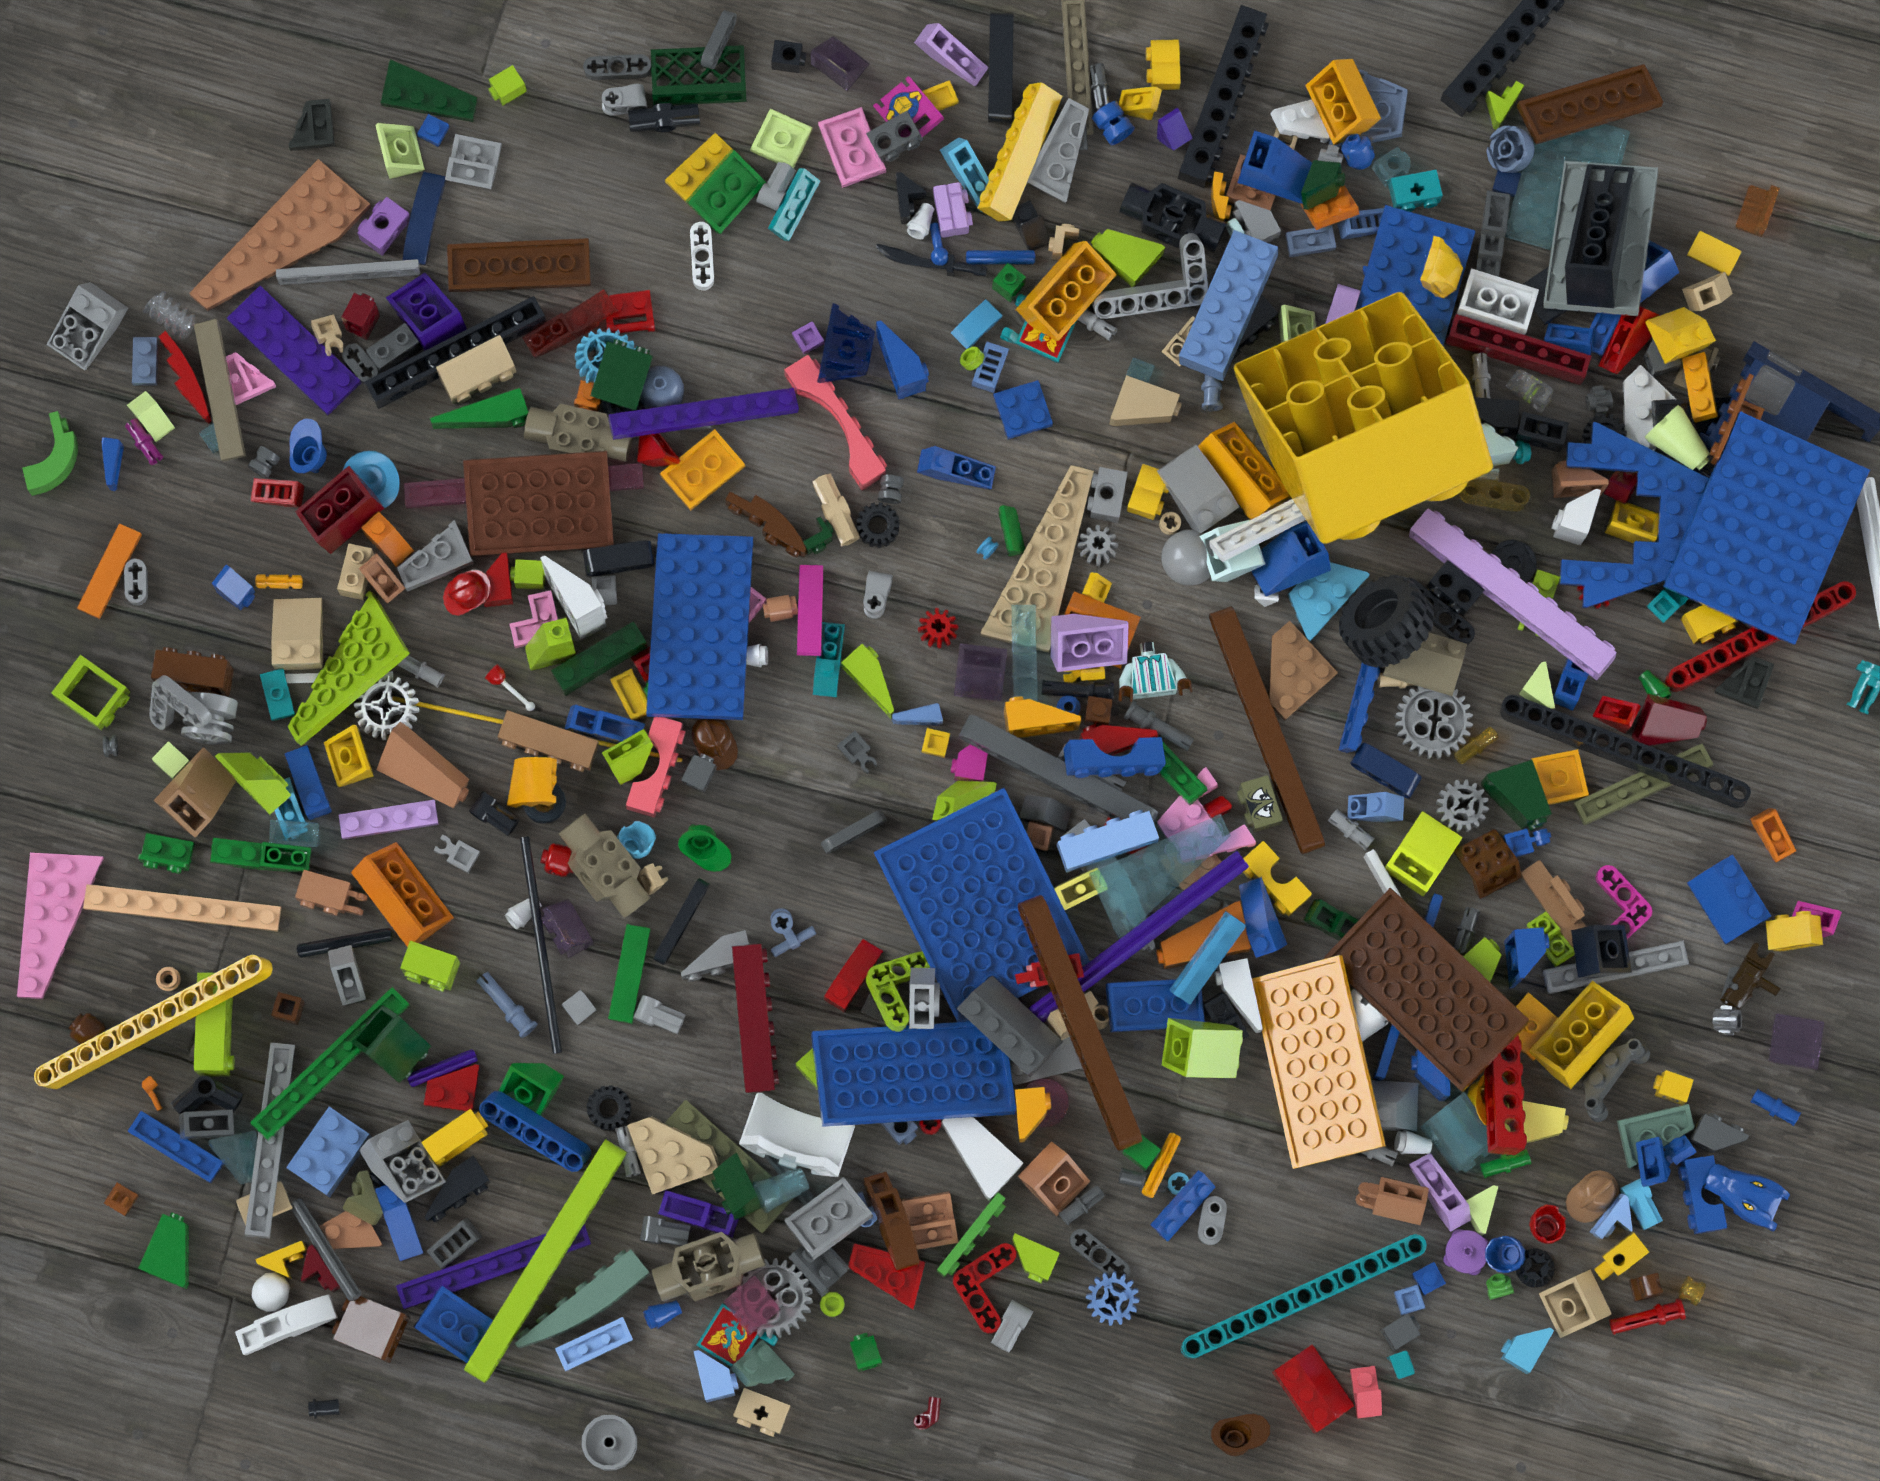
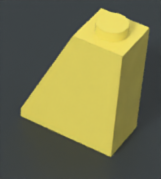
(1542, 1121)

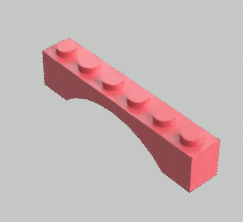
(863, 464)

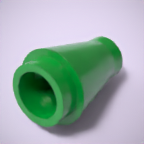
(1654, 685)

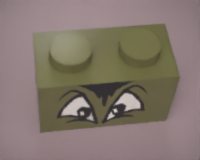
(1259, 804)

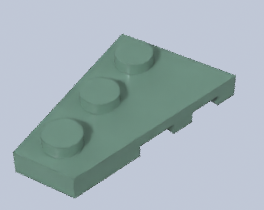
(1664, 1123)

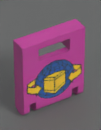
(911, 100)

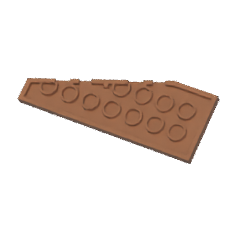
(298, 224)

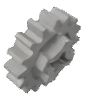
(1457, 797)

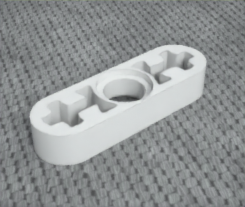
(709, 262)

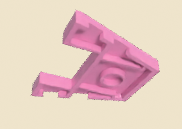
(1182, 816)

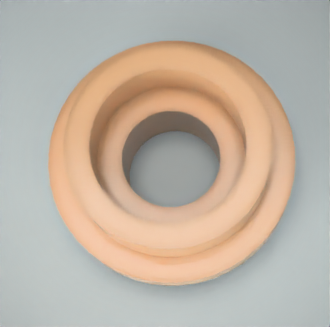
(160, 978)

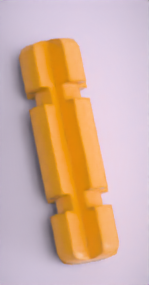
(279, 581)

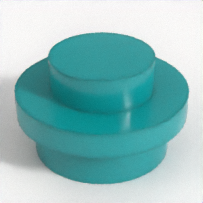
(1523, 452)

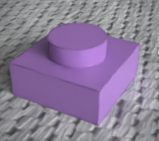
(808, 337)

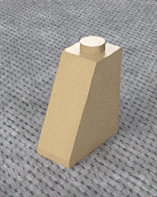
(1144, 404)

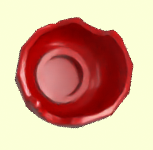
(1547, 1224)

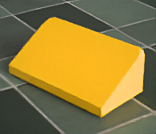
(1714, 253)

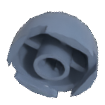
(1510, 149)
(662, 388)

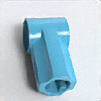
(1641, 1204)

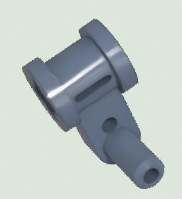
(792, 941)

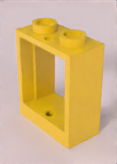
(455, 1137)

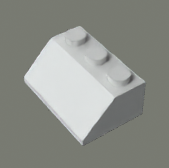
(1497, 301)

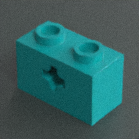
(1425, 183)

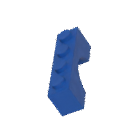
(1086, 759)

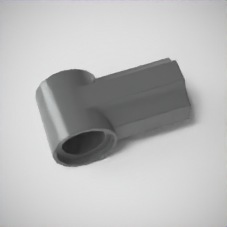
(659, 1231)

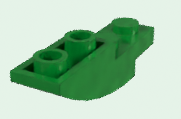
(260, 855)

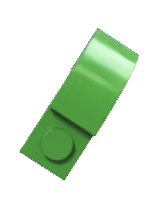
(57, 467)

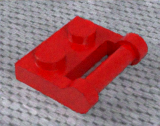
(631, 306)

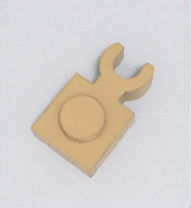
(328, 332)

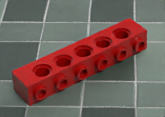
(1497, 1114)

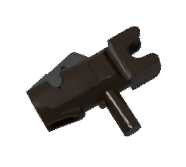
(1744, 979)

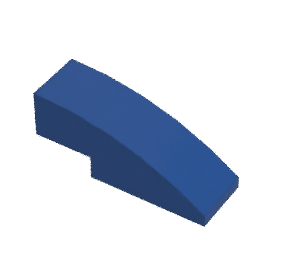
(1569, 685)
(601, 724)

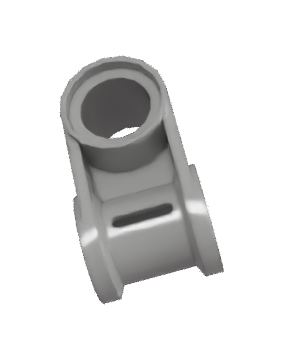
(625, 99)
(876, 590)

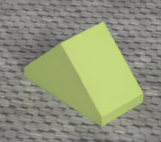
(151, 416)
(1539, 688)
(1481, 1208)

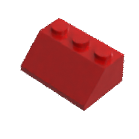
(1313, 1389)

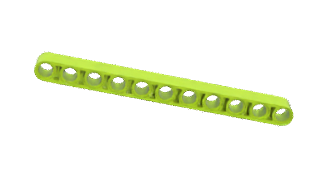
(545, 1261)

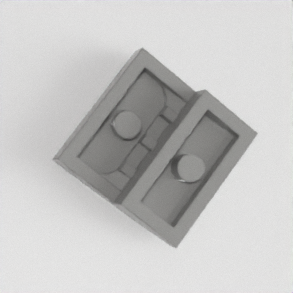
(473, 161)

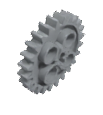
(1412, 716)
(791, 1312)

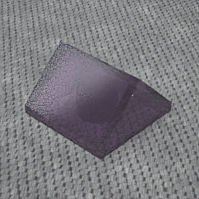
(838, 62)

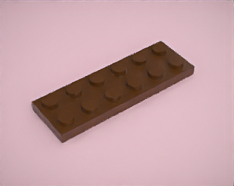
(1589, 104)
(518, 265)

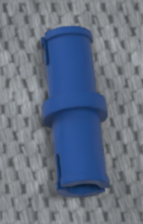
(1775, 1107)

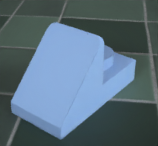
(1617, 1212)

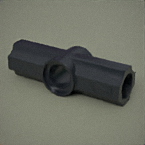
(664, 117)

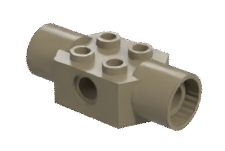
(575, 431)
(604, 865)
(708, 1266)

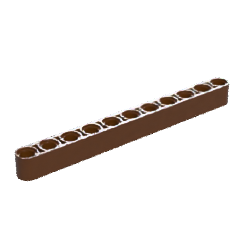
(1267, 730)
(1079, 1022)

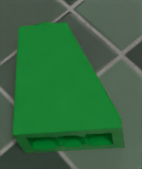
(169, 1251)

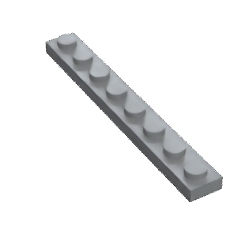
(269, 1152)

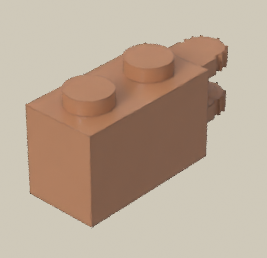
(327, 894)
(1394, 1200)

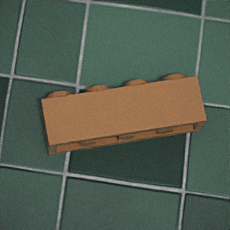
(548, 740)

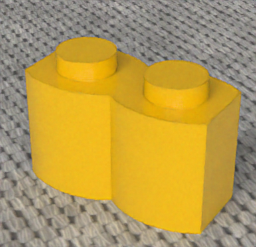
(1164, 64)
(1147, 493)

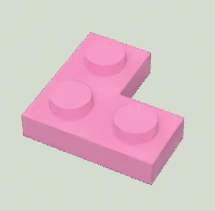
(542, 611)

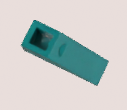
(828, 664)

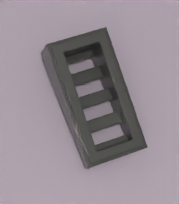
(472, 1232)

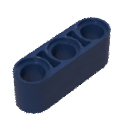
(1386, 770)

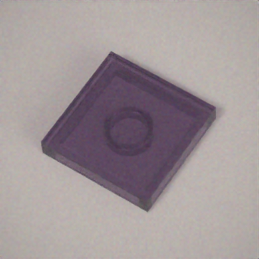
(1796, 1041)

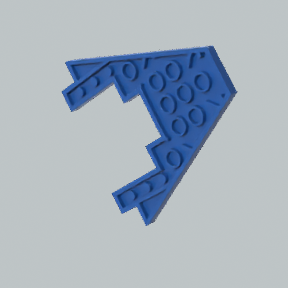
(1657, 476)

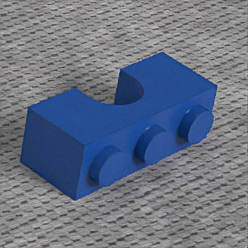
(1702, 1216)

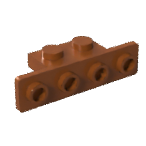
(1734, 408)

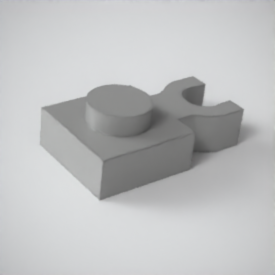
(459, 855)

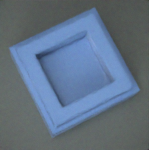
(1409, 1299)

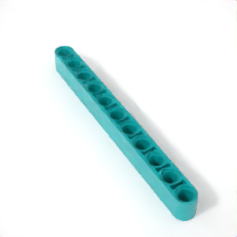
(1312, 1287)

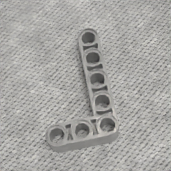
(1161, 290)

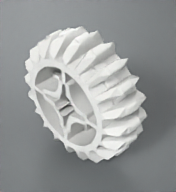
(387, 688)

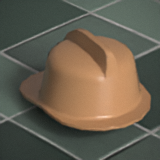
(1592, 1196)

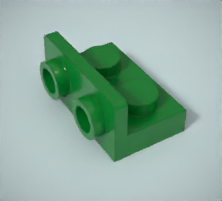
(166, 852)

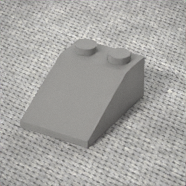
(1197, 489)

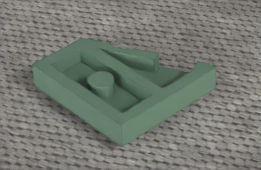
(761, 1366)

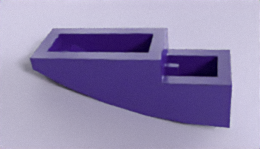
(697, 1213)

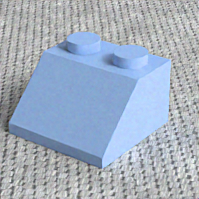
(715, 1378)

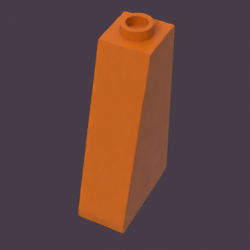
(1182, 946)

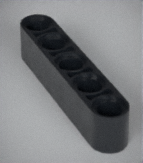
(1000, 68)

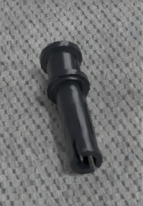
(1083, 690)

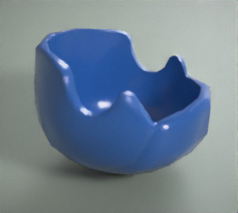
(1505, 1254)

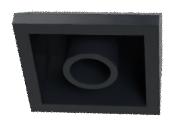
(1601, 951)

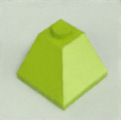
(961, 795)

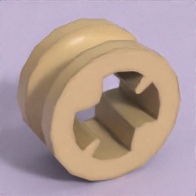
(1177, 521)

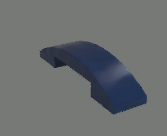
(423, 217)

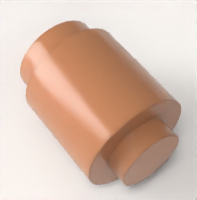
(780, 608)

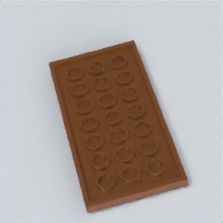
(1428, 990)

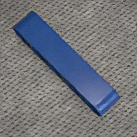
(523, 1131)

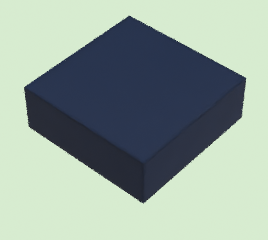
(1506, 182)

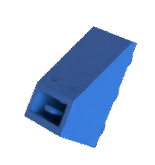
(1274, 167)
(1291, 559)

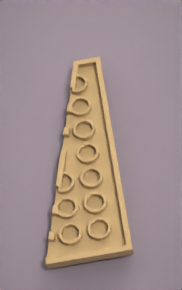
(1045, 563)

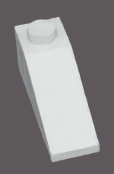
(1239, 989)

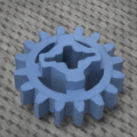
(1123, 1294)

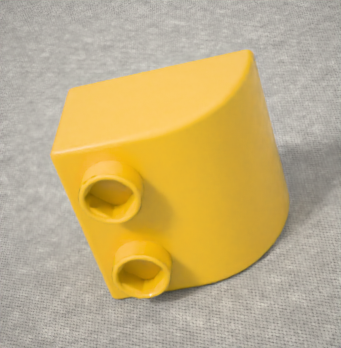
(1365, 418)

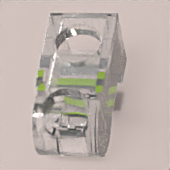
(1530, 389)

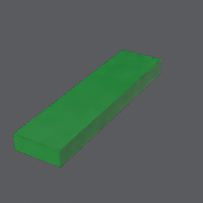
(629, 974)

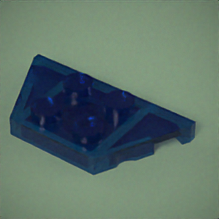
(845, 348)

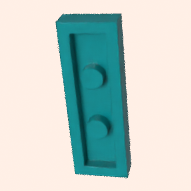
(794, 204)

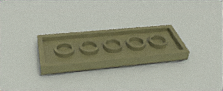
(694, 1123)

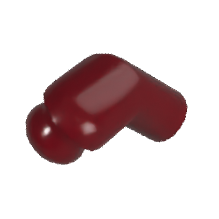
(930, 1416)

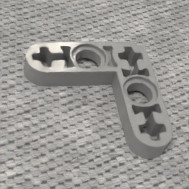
(170, 697)

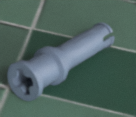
(1211, 394)
(514, 1013)

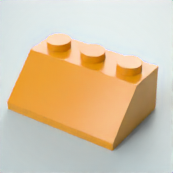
(1342, 100)

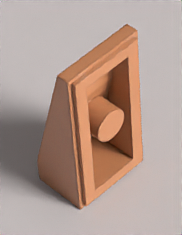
(381, 578)

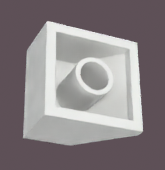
(1575, 519)

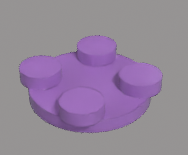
(1465, 1251)

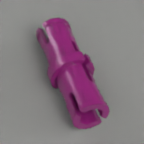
(144, 441)

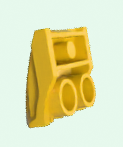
(1441, 269)

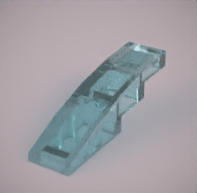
(1024, 652)

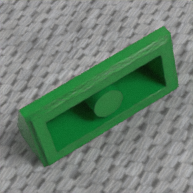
(1011, 530)

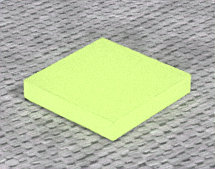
(781, 138)

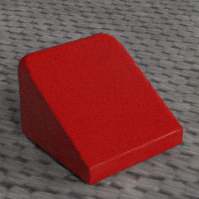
(642, 663)
(1217, 806)

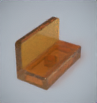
(1757, 209)

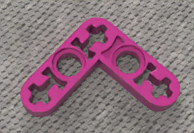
(1627, 906)

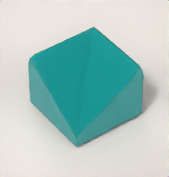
(1402, 1364)

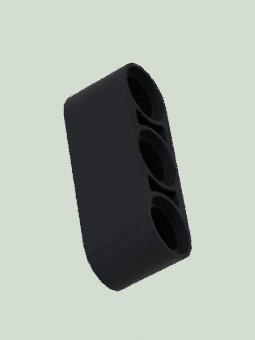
(618, 558)

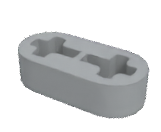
(130, 582)

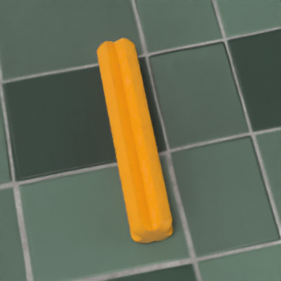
(1161, 1165)

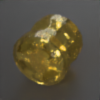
(1692, 1290)

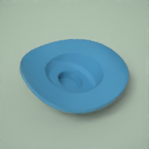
(377, 473)

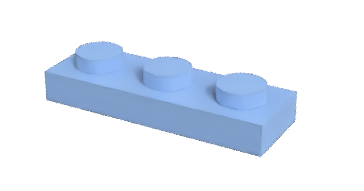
(594, 1344)

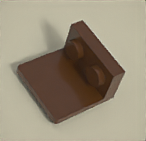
(1489, 863)

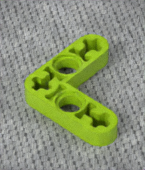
(887, 986)

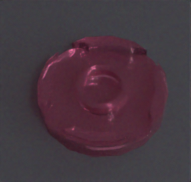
(1058, 1099)

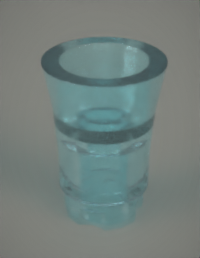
(780, 1188)

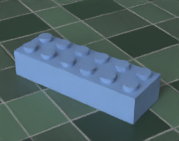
(1228, 305)

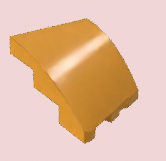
(533, 782)

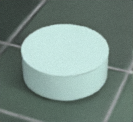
(1233, 225)

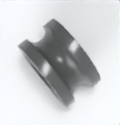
(110, 746)

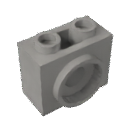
(923, 998)

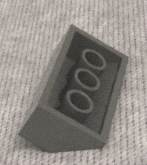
(1010, 1025)

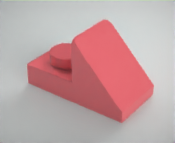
(1366, 1392)

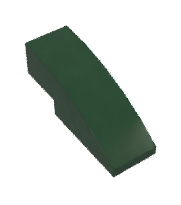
(1329, 919)

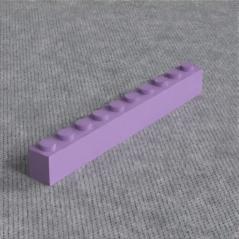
(1513, 594)

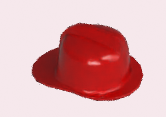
(466, 592)

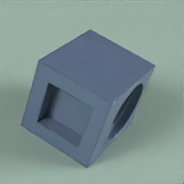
(905, 1137)

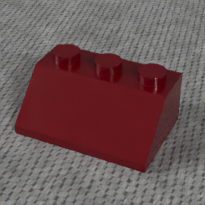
(339, 510)

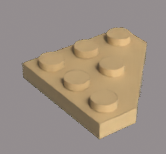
(670, 1155)

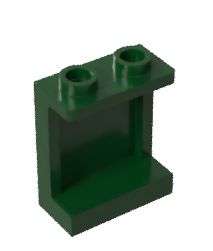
(622, 374)

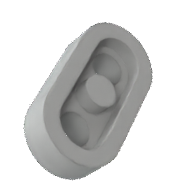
(1212, 1220)

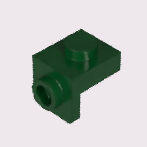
(819, 541)

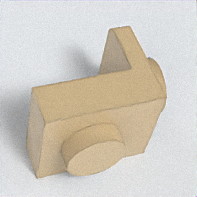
(1056, 244)

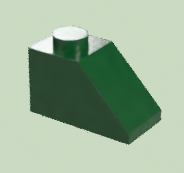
(1322, 183)

